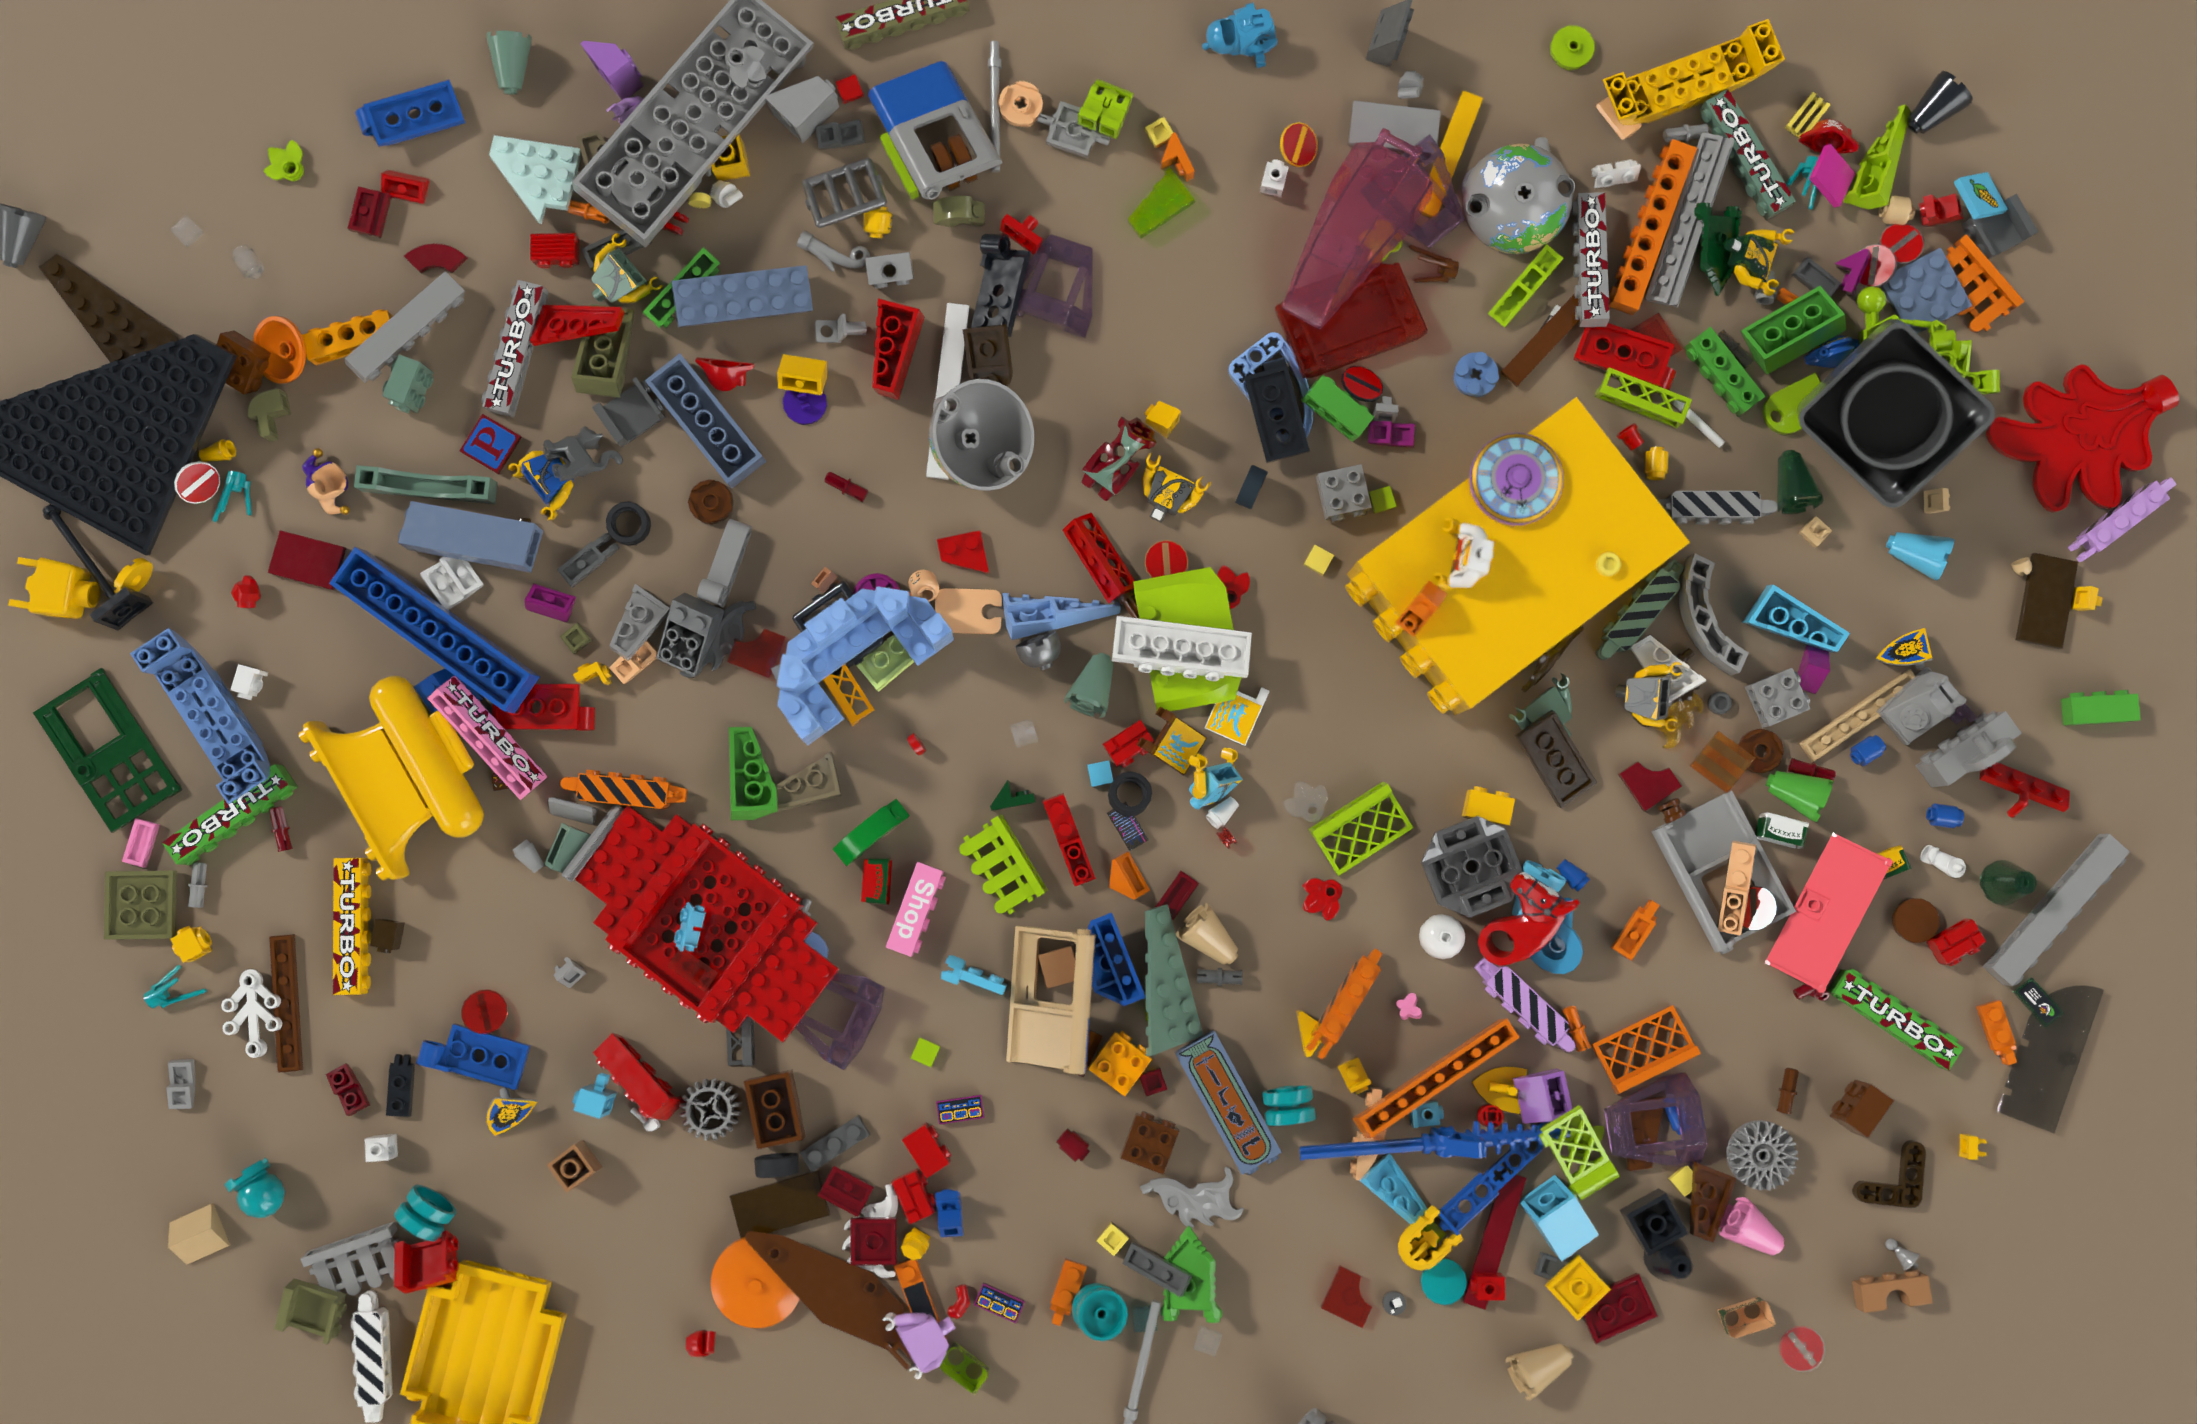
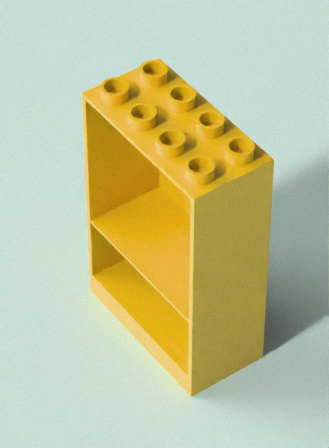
(1539, 574)

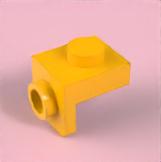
(587, 672)

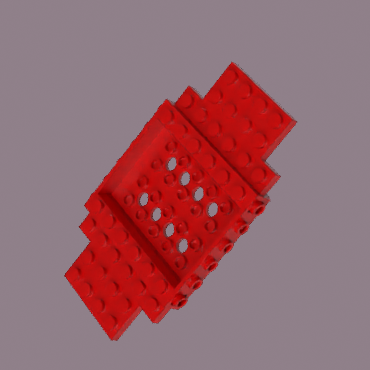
(763, 965)

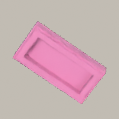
(140, 843)

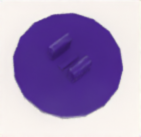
(804, 407)

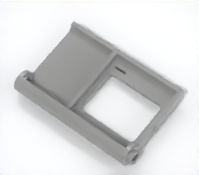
(1704, 843)

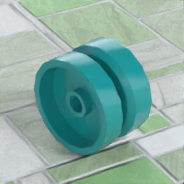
(1289, 1105)
(425, 1213)
(1086, 1313)

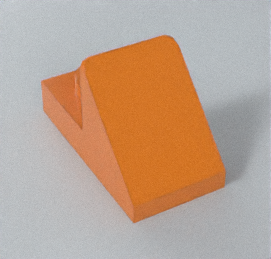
(1176, 154)

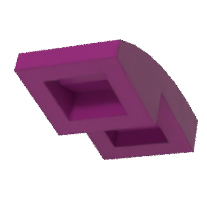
(1391, 434)

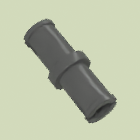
(1219, 976)

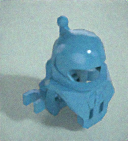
(1243, 34)

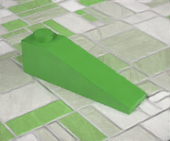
(751, 785)

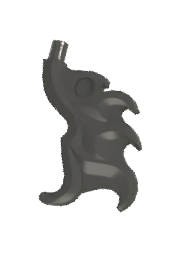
(729, 630)

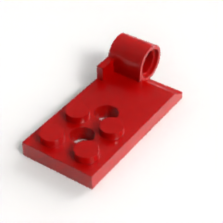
(1647, 354)
(558, 710)

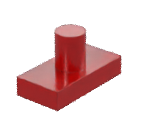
(1022, 232)

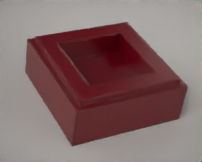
(1153, 1082)

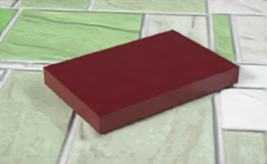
(306, 559)
(1620, 1309)

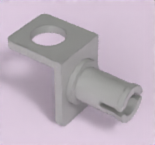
(840, 329)

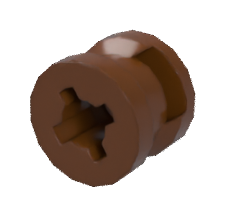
(1673, 812)

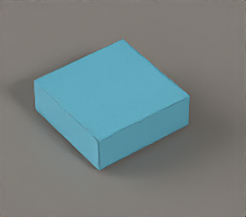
(1100, 773)

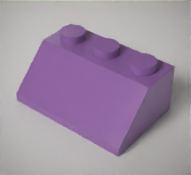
(615, 67)

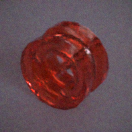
(1226, 837)

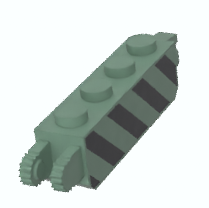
(1641, 611)

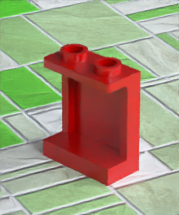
(426, 1263)

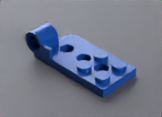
(374, 115)

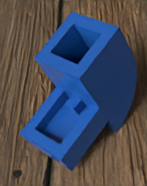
(949, 1213)

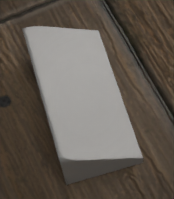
(572, 810)

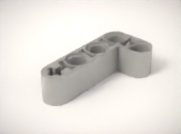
(725, 564)

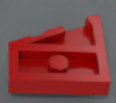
(964, 551)

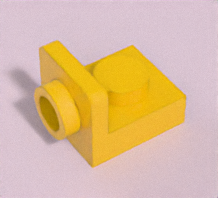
(1354, 1076)

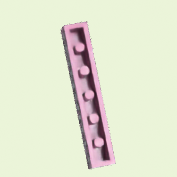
(487, 737)

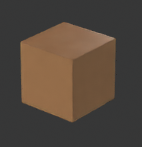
(1058, 966)
(574, 1166)

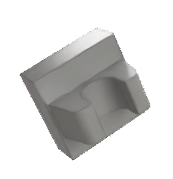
(1385, 410)
(569, 973)

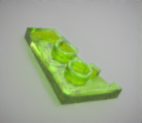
(1162, 204)

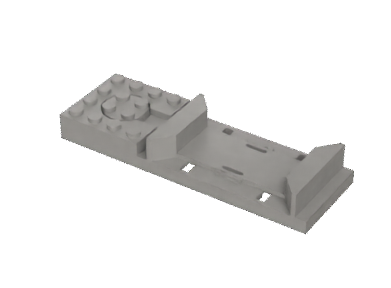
(672, 141)

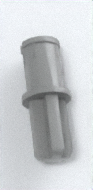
(1685, 133)
(197, 885)

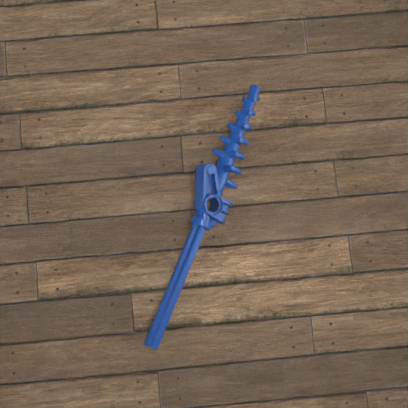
(1442, 1141)

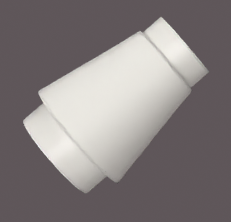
(1222, 812)

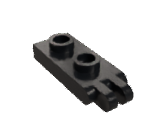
(400, 1087)

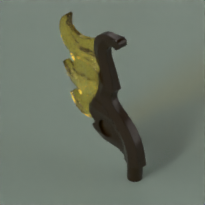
(1681, 708)

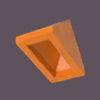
(1126, 877)

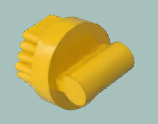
(915, 1244)

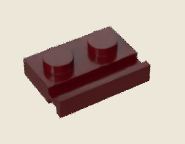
(369, 212)
(845, 1191)

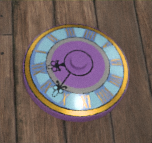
(1516, 479)

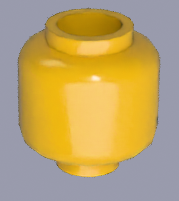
(877, 222)

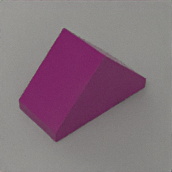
(1813, 668)

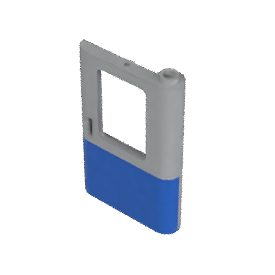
(921, 100)

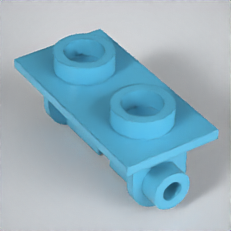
(686, 935)

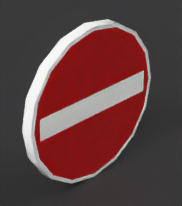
(197, 482)

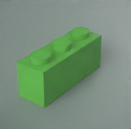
(1337, 408)
(2100, 708)

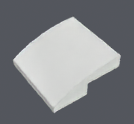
(451, 581)

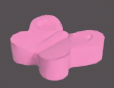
(1408, 1007)

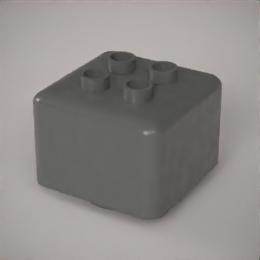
(1894, 413)

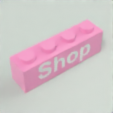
(915, 909)

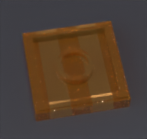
(1722, 761)

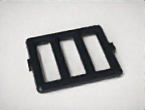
(820, 600)

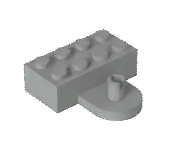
(1970, 750)

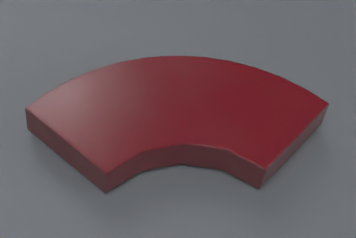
(435, 256)

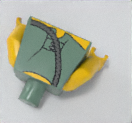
(617, 276)

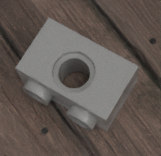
(876, 265)

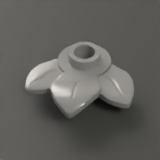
(748, 67)

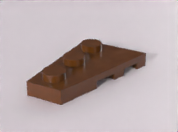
(1645, 1131)
(1709, 1200)

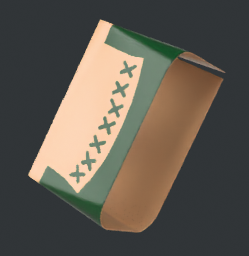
(1752, 1325)

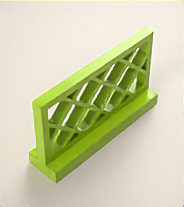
(1351, 811)

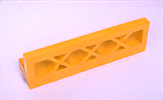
(840, 698)

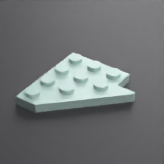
(537, 172)

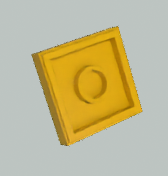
(1577, 1287)

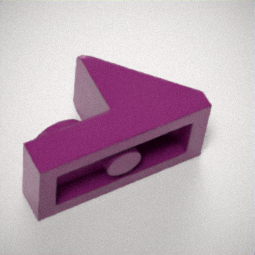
(1856, 264)

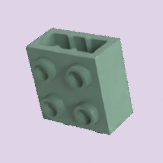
(407, 384)

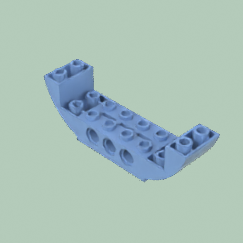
(207, 711)

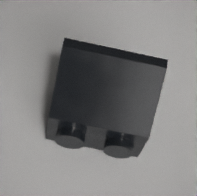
(1654, 1221)

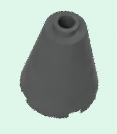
(18, 234)

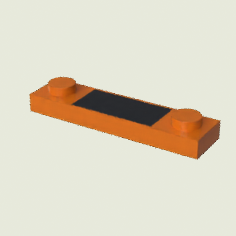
(915, 1288)

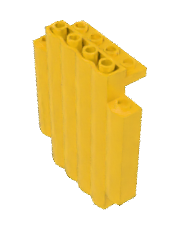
(483, 1349)

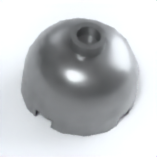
(1040, 650)

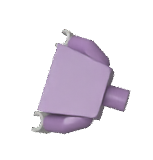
(922, 1339)

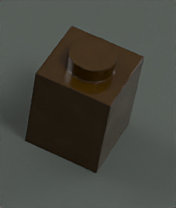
(387, 935)

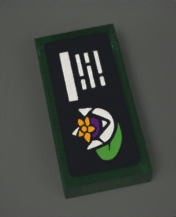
(2038, 1002)

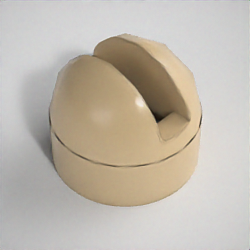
(2022, 566)

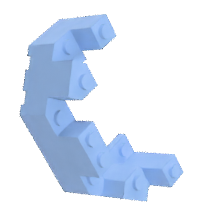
(842, 634)

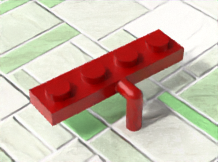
(2026, 787)

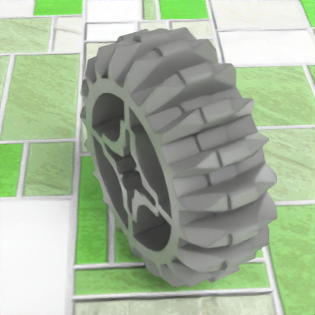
(719, 1112)

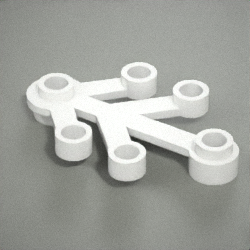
(252, 1010)

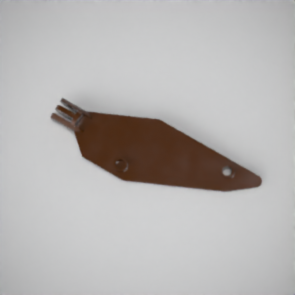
(834, 1290)

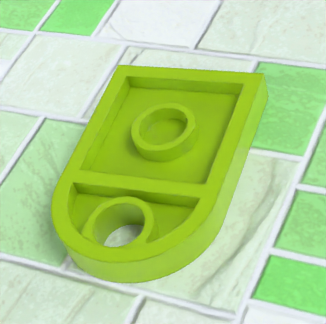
(1786, 403)

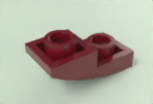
(348, 1088)

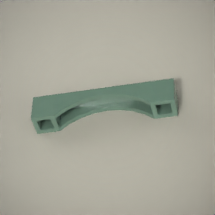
(402, 483)

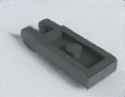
(587, 560)

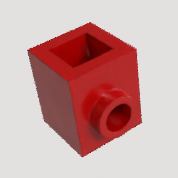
(1488, 1286)

